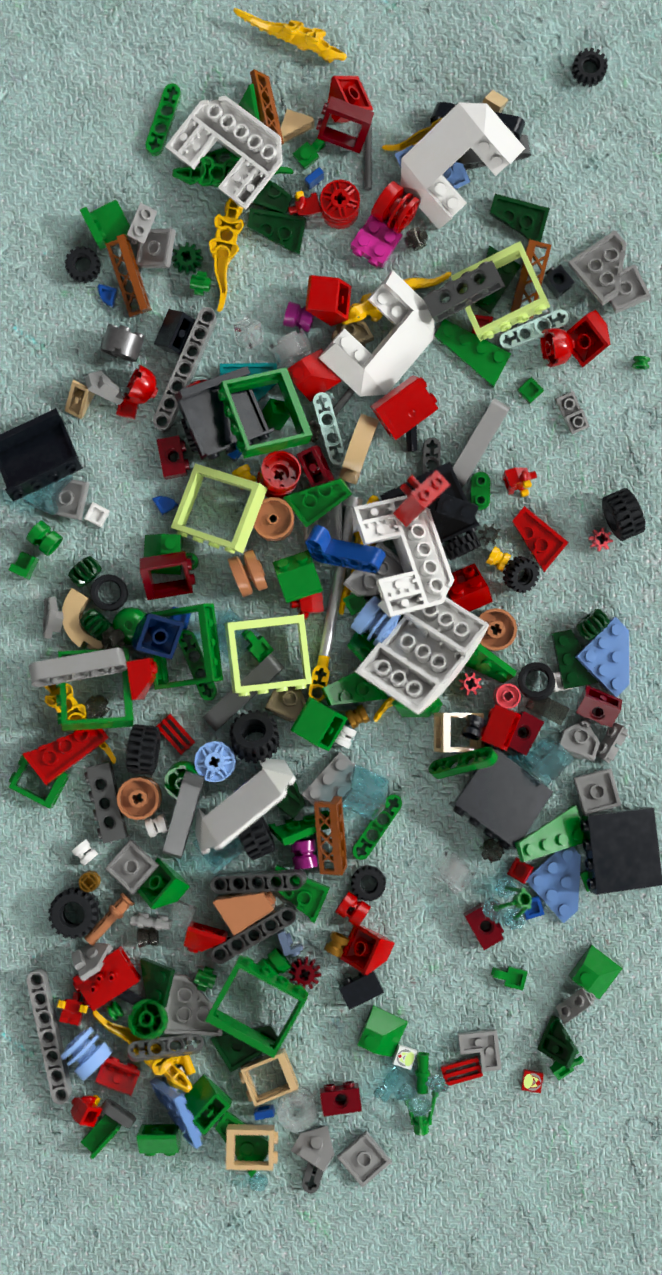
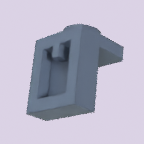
(285, 941)

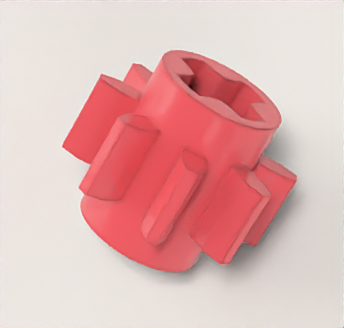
(605, 536)
(465, 686)

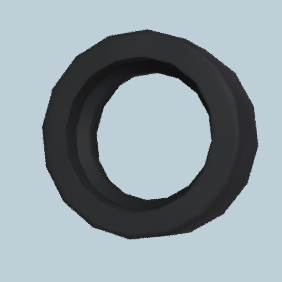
(106, 578)
(536, 666)

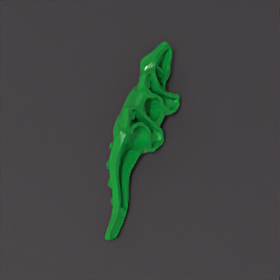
(211, 173)

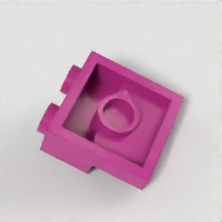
(375, 242)

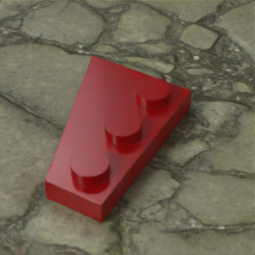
(539, 537)

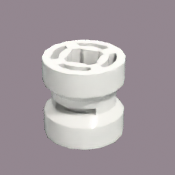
(345, 736)
(156, 825)
(83, 848)

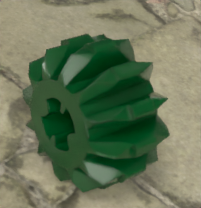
(186, 251)
(84, 571)
(95, 623)
(592, 624)

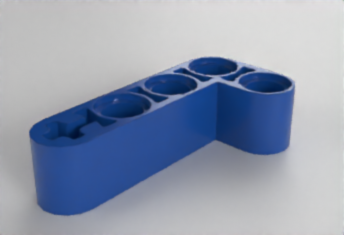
(343, 553)

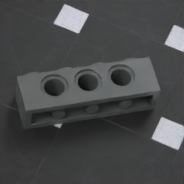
(474, 292)
(119, 829)

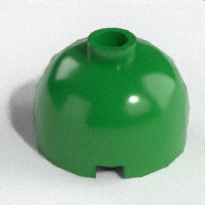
(127, 621)
(175, 775)
(148, 1019)

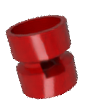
(359, 912)

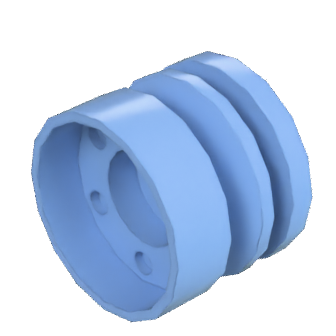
(375, 621)
(219, 750)
(86, 1053)

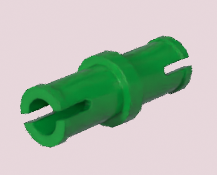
(422, 1072)

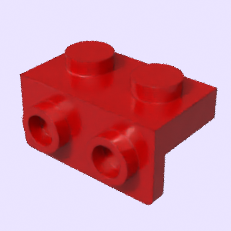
(118, 1076)

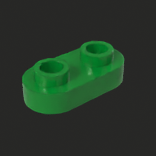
(479, 490)

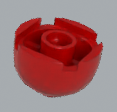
(556, 346)
(141, 386)

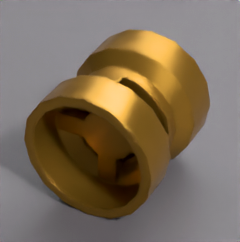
(357, 716)
(89, 881)
(336, 944)

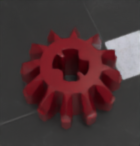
(297, 971)

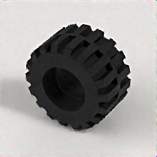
(623, 514)
(249, 724)
(143, 749)
(257, 839)
(59, 919)

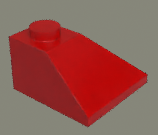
(349, 90)
(590, 337)
(312, 375)
(141, 676)
(202, 937)
(366, 949)

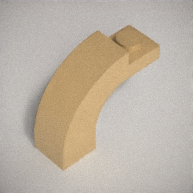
(358, 448)
(72, 613)

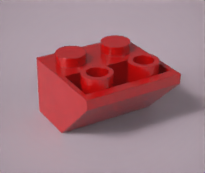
(328, 299)
(469, 588)
(500, 727)

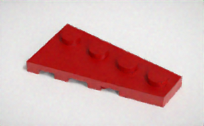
(58, 756)

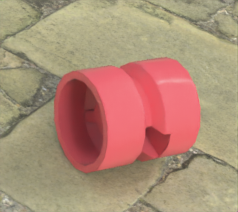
(507, 695)

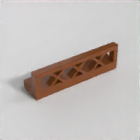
(265, 101)
(133, 272)
(522, 280)
(337, 833)

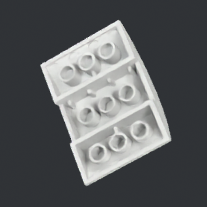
(424, 654)

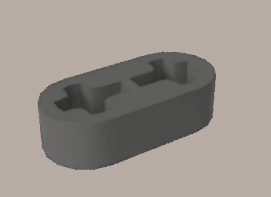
(118, 1113)
(307, 1175)

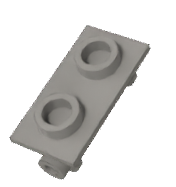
(141, 224)
(613, 736)
(575, 1005)

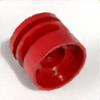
(393, 206)
(340, 215)
(282, 466)

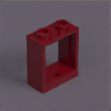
(349, 112)
(171, 588)

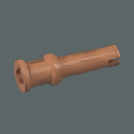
(115, 912)

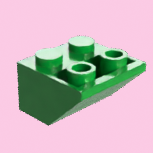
(319, 723)
(206, 1103)

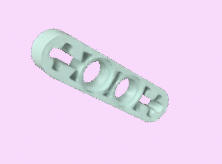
(532, 328)
(326, 429)

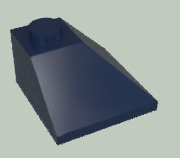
(157, 635)

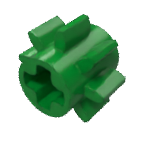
(200, 283)
(205, 979)

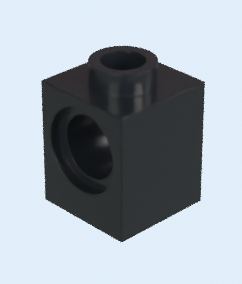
(558, 289)

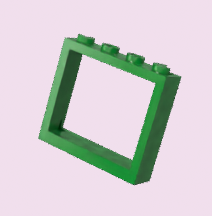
(291, 400)
(210, 648)
(100, 723)
(243, 1031)

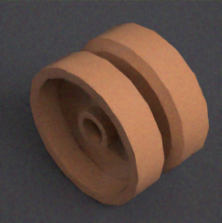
(276, 530)
(247, 573)
(505, 626)
(128, 801)

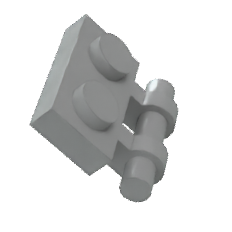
(144, 920)

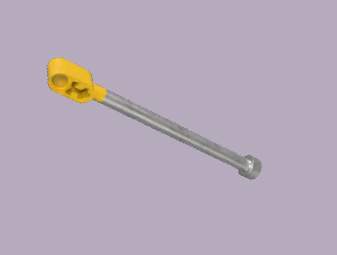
(334, 601)

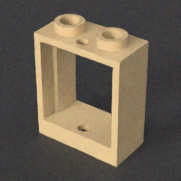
(442, 733)
(252, 1094)
(250, 1129)

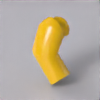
(187, 1063)

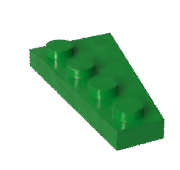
(481, 356)

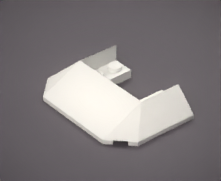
(458, 131)
(238, 132)
(412, 332)
(420, 553)
(243, 805)

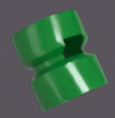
(42, 536)
(275, 962)

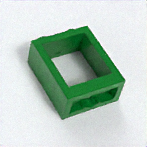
(52, 797)

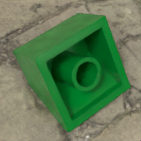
(297, 576)
(158, 1139)

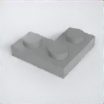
(482, 1042)

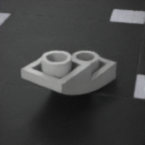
(572, 413)

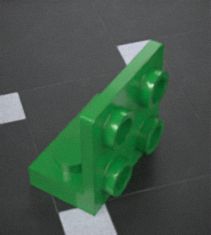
(106, 223)

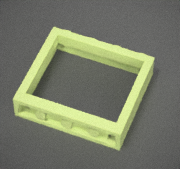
(518, 316)
(247, 519)
(264, 688)

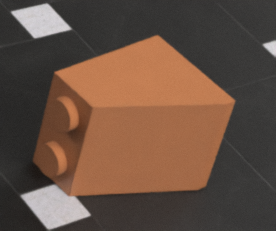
(244, 909)

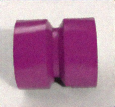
(298, 317)
(304, 854)

